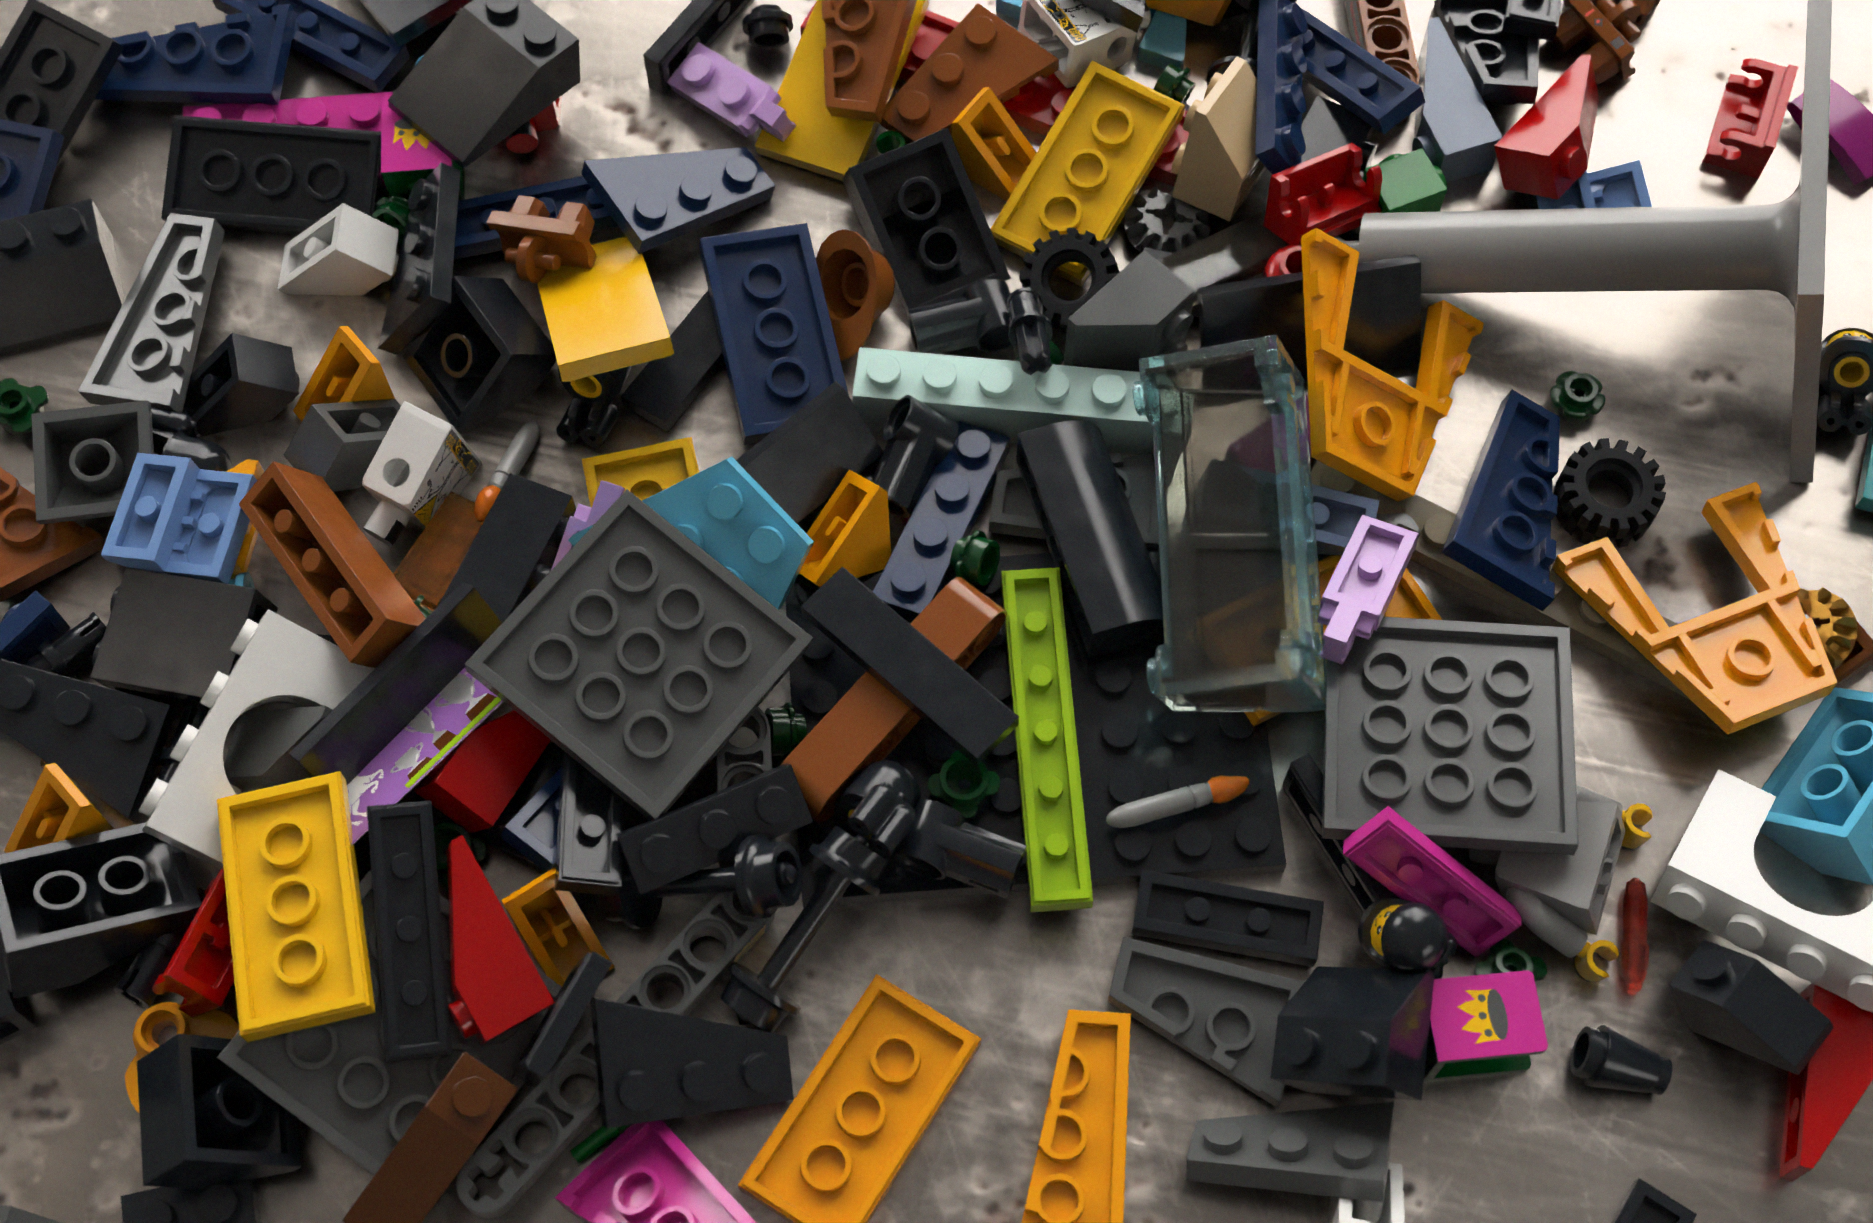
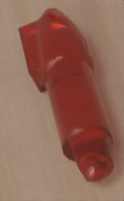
(1634, 946)

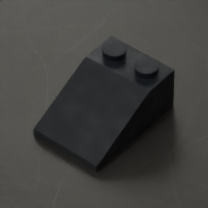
(487, 77)
(925, 220)
(88, 905)

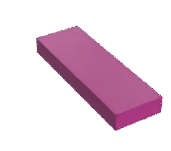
(1425, 873)

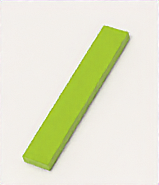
(1046, 741)

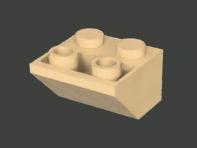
(1219, 159)

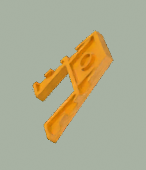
(1357, 413)
(1735, 660)

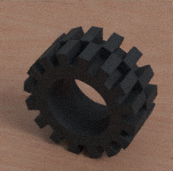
(1061, 250)
(1618, 467)

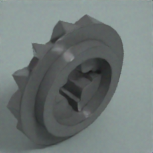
(1145, 218)

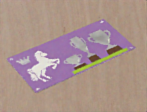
(420, 747)

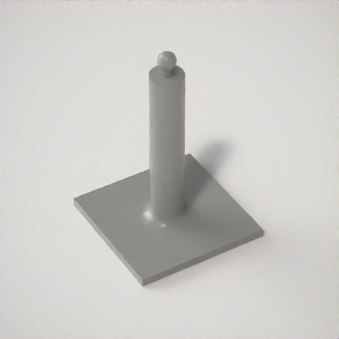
(1653, 247)

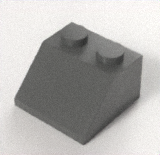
(1131, 318)

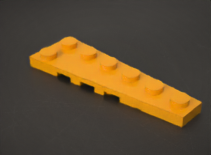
(1085, 1125)

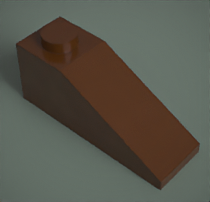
(434, 1145)

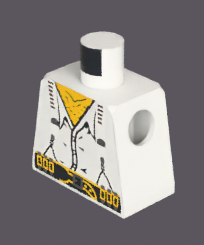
(1077, 36)
(415, 472)

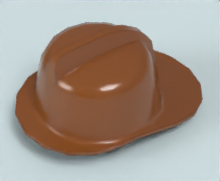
(855, 286)

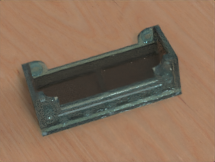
(1234, 530)

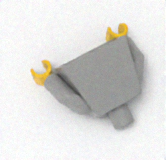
(1566, 894)

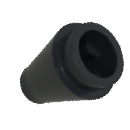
(1617, 1062)

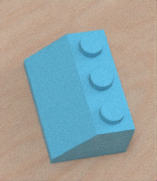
(1827, 789)

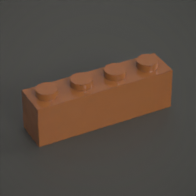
(331, 563)

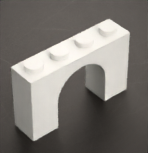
(274, 666)
(1721, 890)

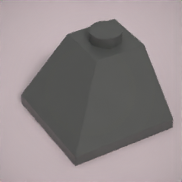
(87, 458)

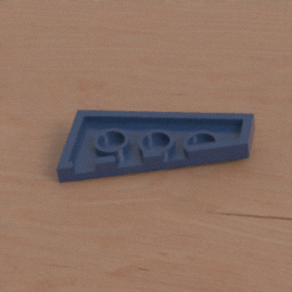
(206, 64)
(1510, 503)

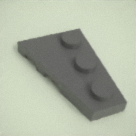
(1206, 1008)
(1301, 1151)

